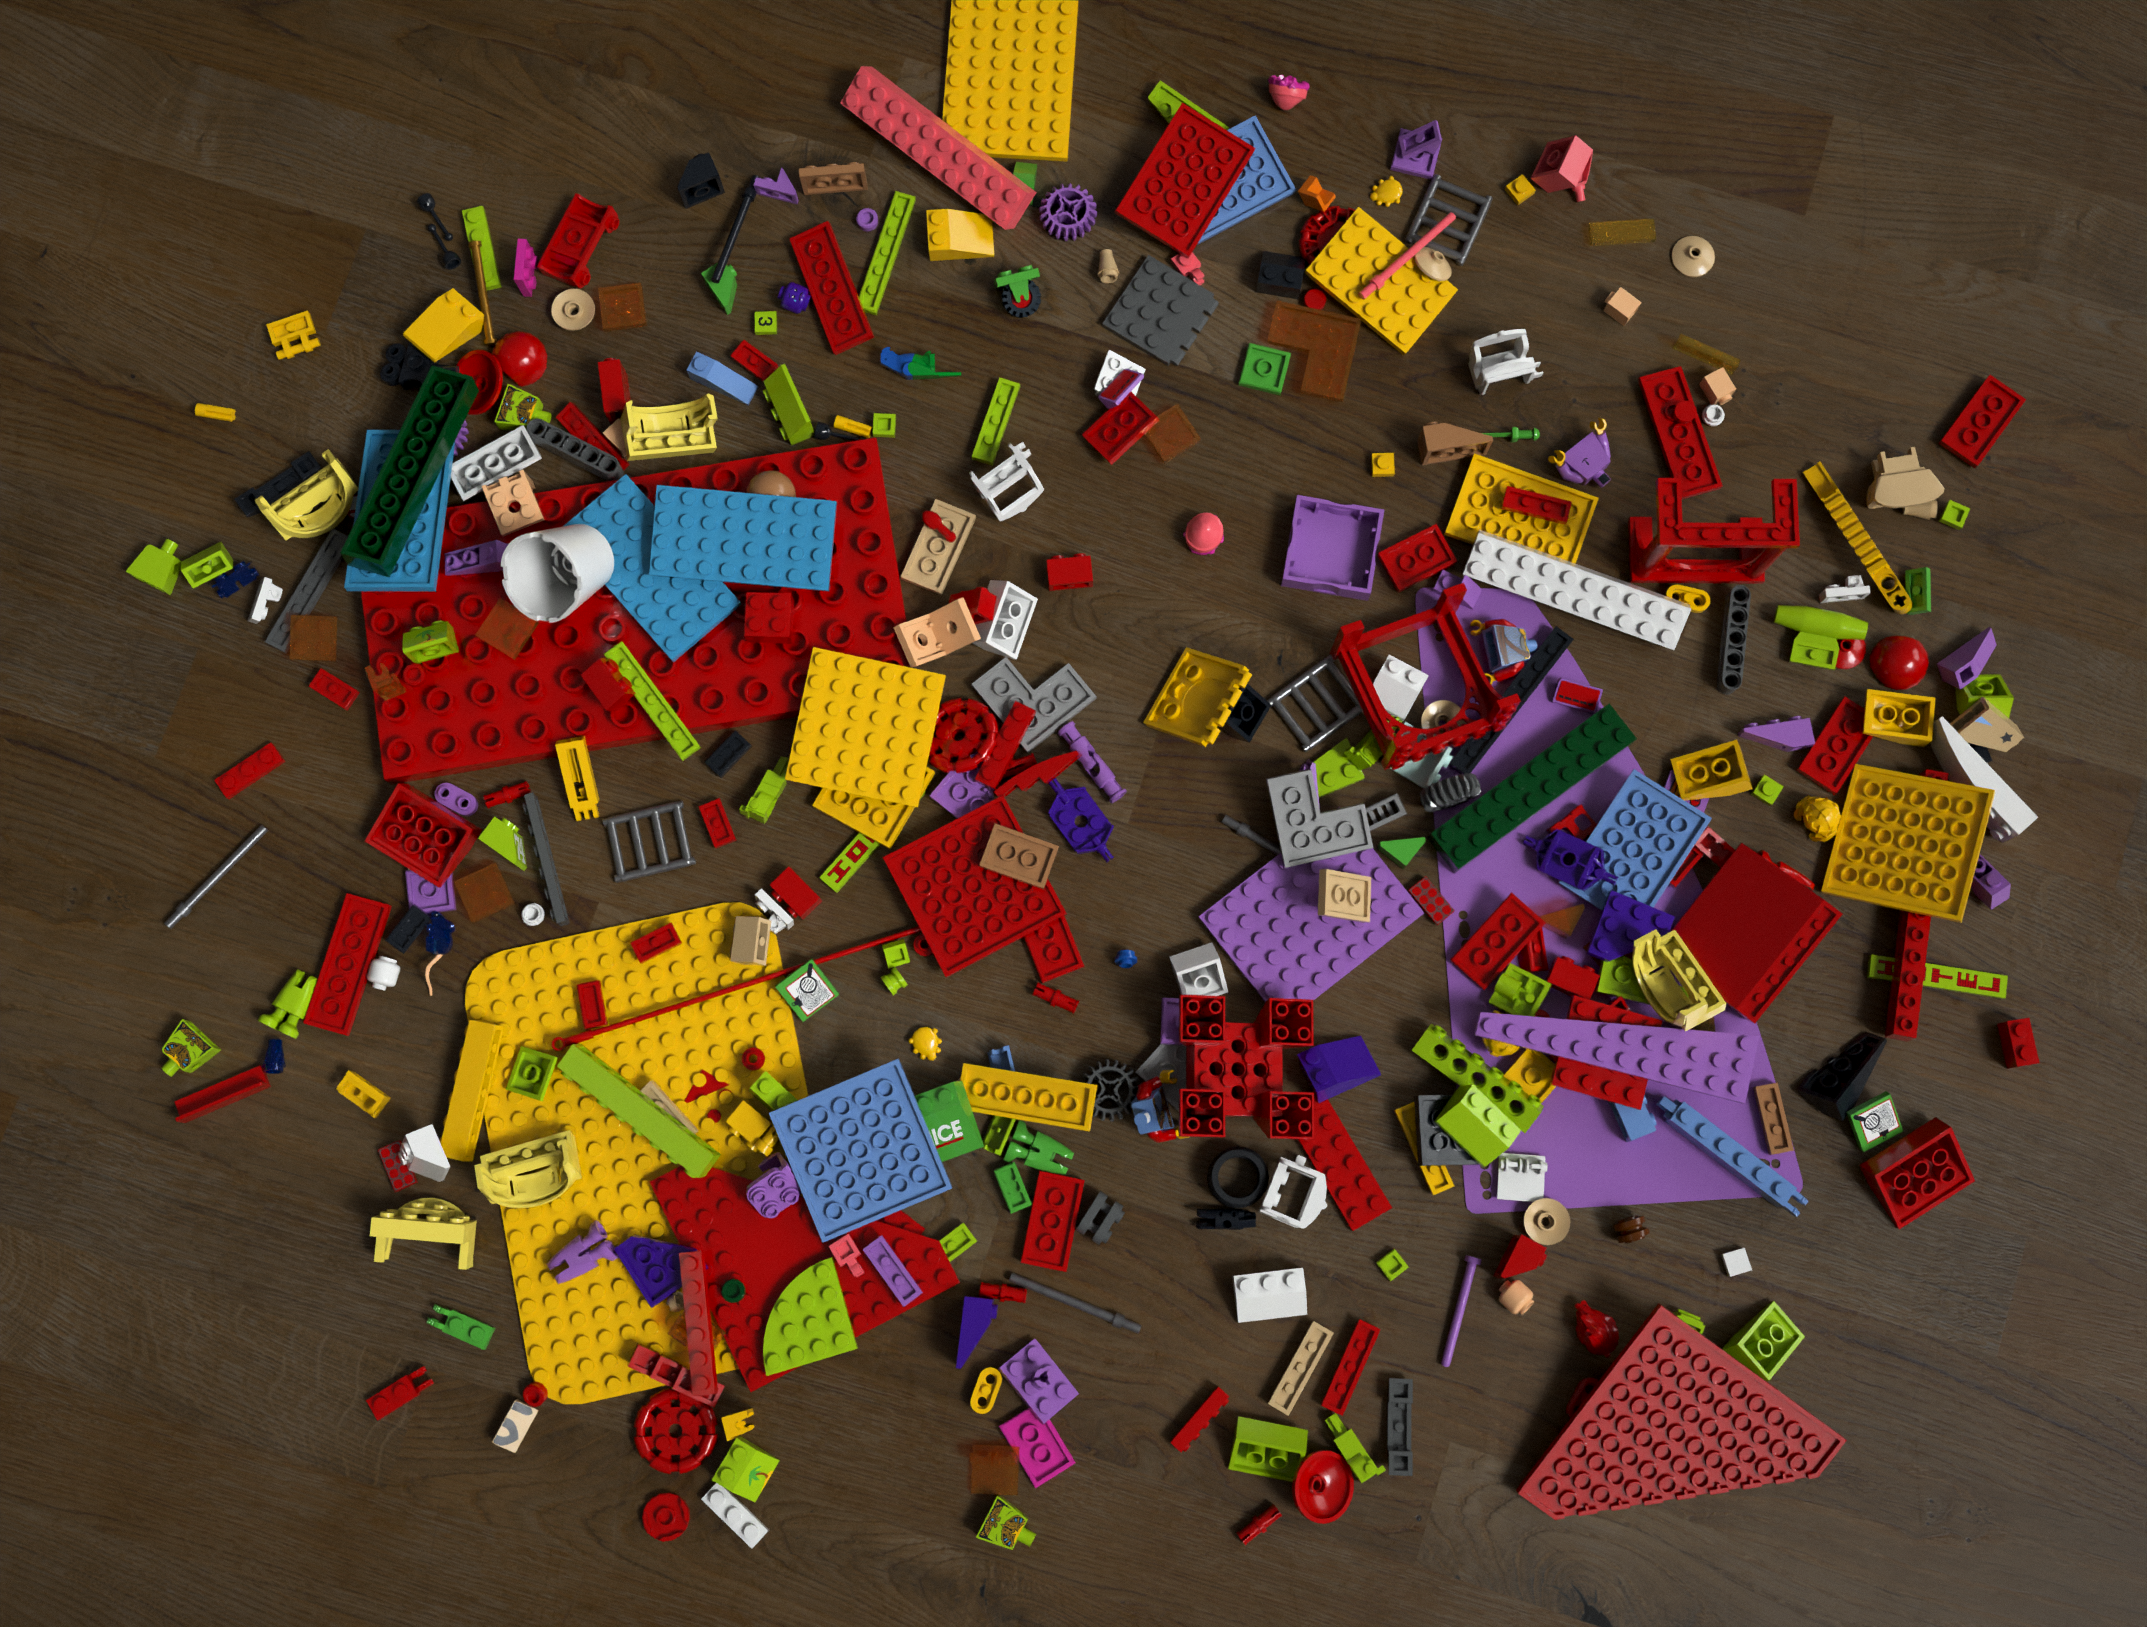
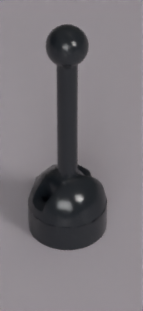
(427, 204)
(449, 258)
(823, 432)

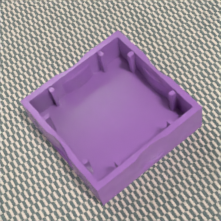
(1332, 548)

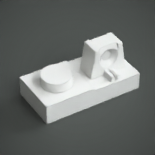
(1853, 590)
(265, 592)
(779, 917)

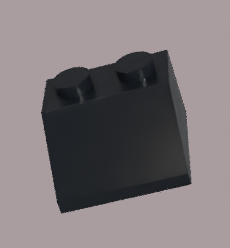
(700, 181)
(1280, 275)
(1246, 715)

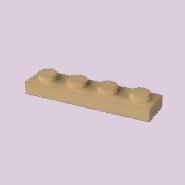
(1300, 1368)

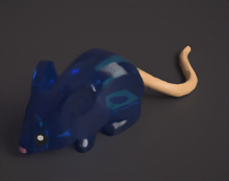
(439, 940)

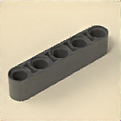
(568, 443)
(1729, 649)

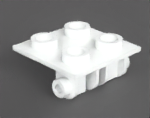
(1111, 368)
(1521, 1177)

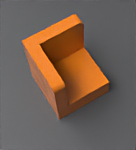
(1314, 195)

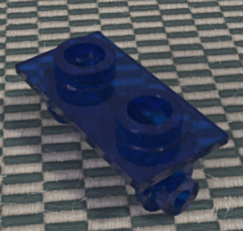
(242, 573)

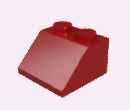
(1520, 1257)

